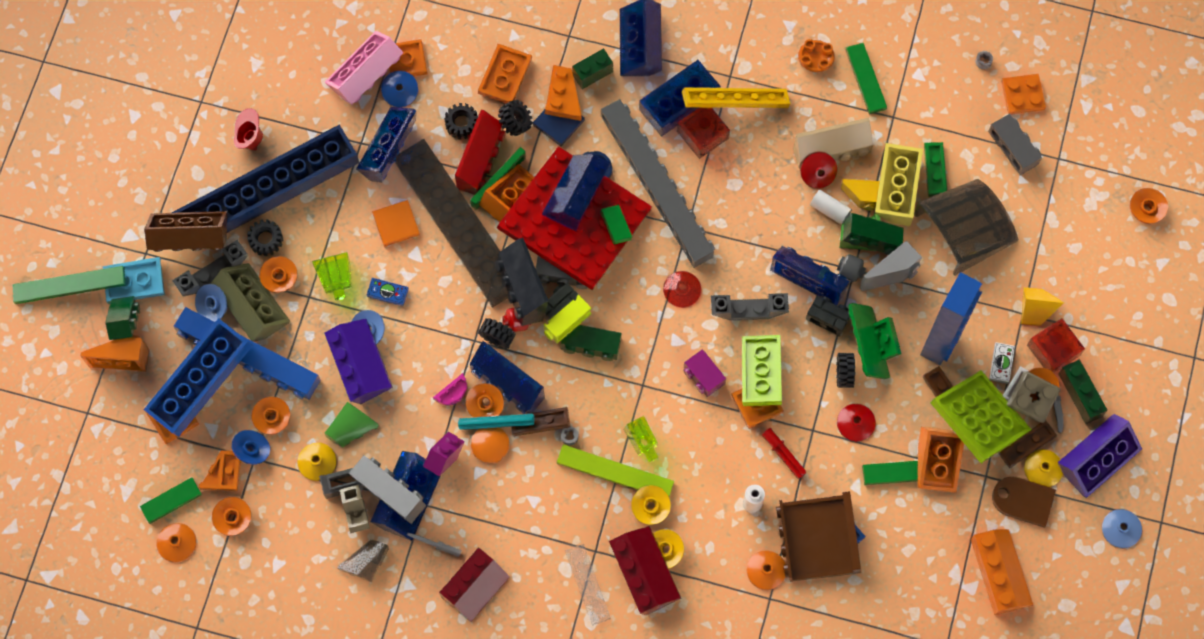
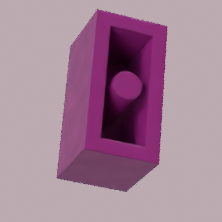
(704, 373)
(443, 453)

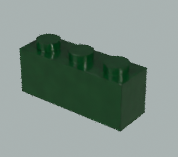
(872, 233)
(122, 317)
(592, 342)
(1082, 391)

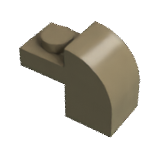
(354, 509)

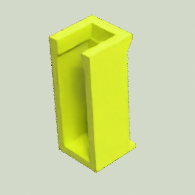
(567, 319)

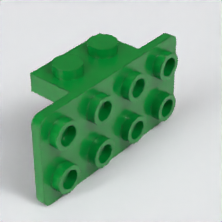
(874, 339)

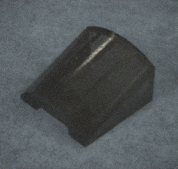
(970, 222)

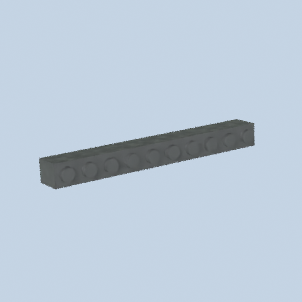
(657, 183)

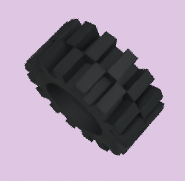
(453, 113)
(521, 123)
(273, 245)
(496, 333)
(845, 370)

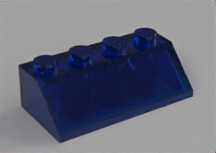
(640, 38)
(387, 143)
(576, 190)
(809, 275)
(508, 378)
(418, 478)

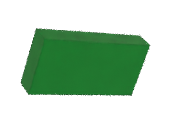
(616, 224)

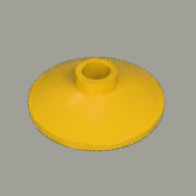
(324, 466)
(1035, 472)
(646, 495)
(670, 538)

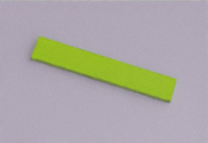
(611, 470)

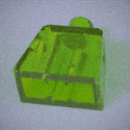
(334, 274)
(640, 430)

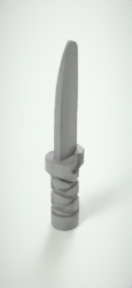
(1058, 413)
(439, 546)

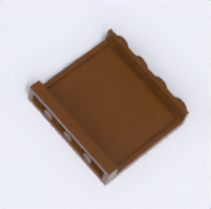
(819, 537)

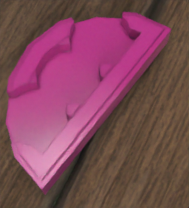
(452, 392)

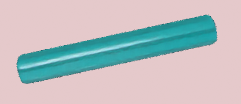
(496, 421)

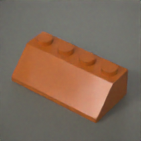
(1001, 571)

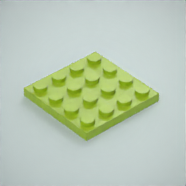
(980, 416)

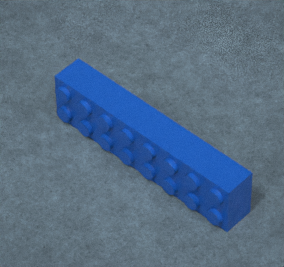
(952, 319)

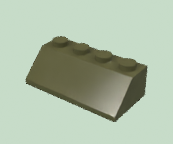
(250, 302)

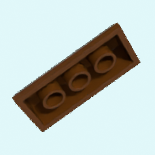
(186, 231)

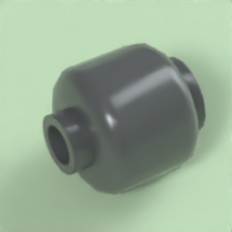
(851, 267)

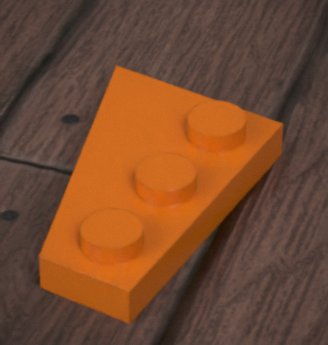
(562, 95)

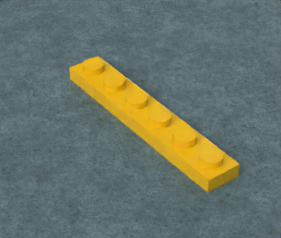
(736, 97)

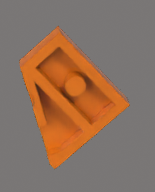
(223, 473)

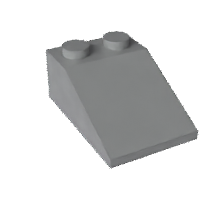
(893, 269)

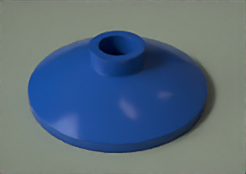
(403, 97)
(254, 442)

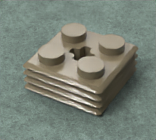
(1021, 400)

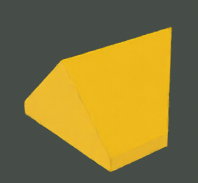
(1038, 306)

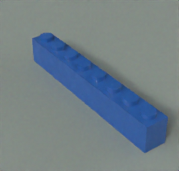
(258, 359)

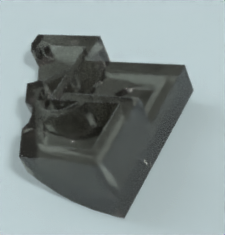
(366, 560)

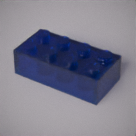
(666, 105)

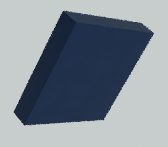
(557, 128)

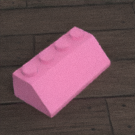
(364, 67)

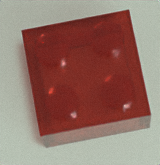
(703, 131)
(1056, 346)

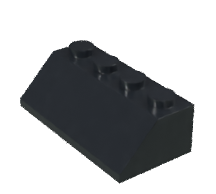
(522, 283)

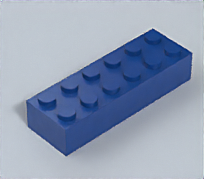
(198, 377)

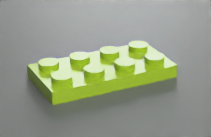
(761, 370)

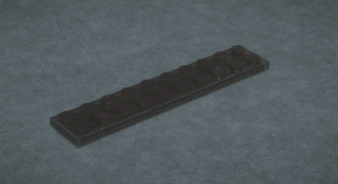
(453, 218)

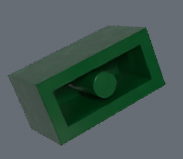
(592, 68)

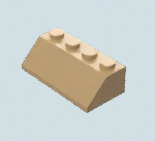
(839, 141)

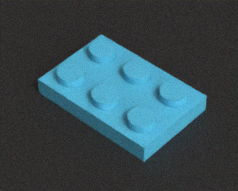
(142, 279)

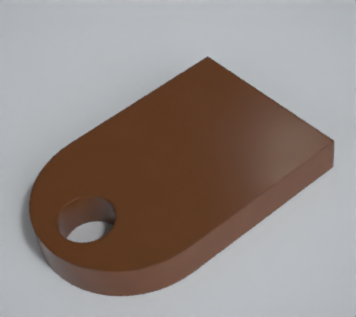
(1025, 500)

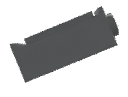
(329, 491)

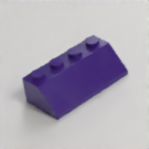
(358, 360)
(1100, 455)

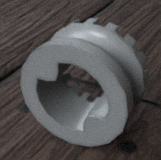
(986, 55)
(575, 435)

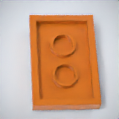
(504, 74)

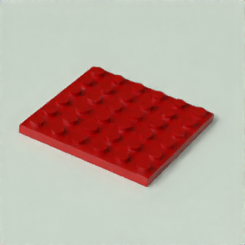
(578, 253)

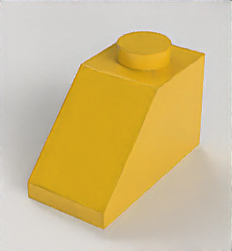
(861, 192)

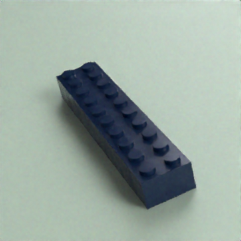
(279, 179)

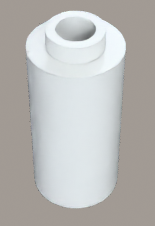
(830, 207)
(753, 498)

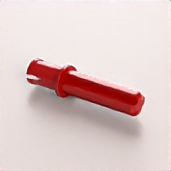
(783, 452)

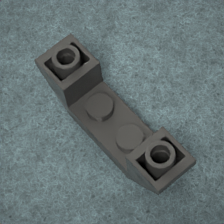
(190, 284)
(749, 309)

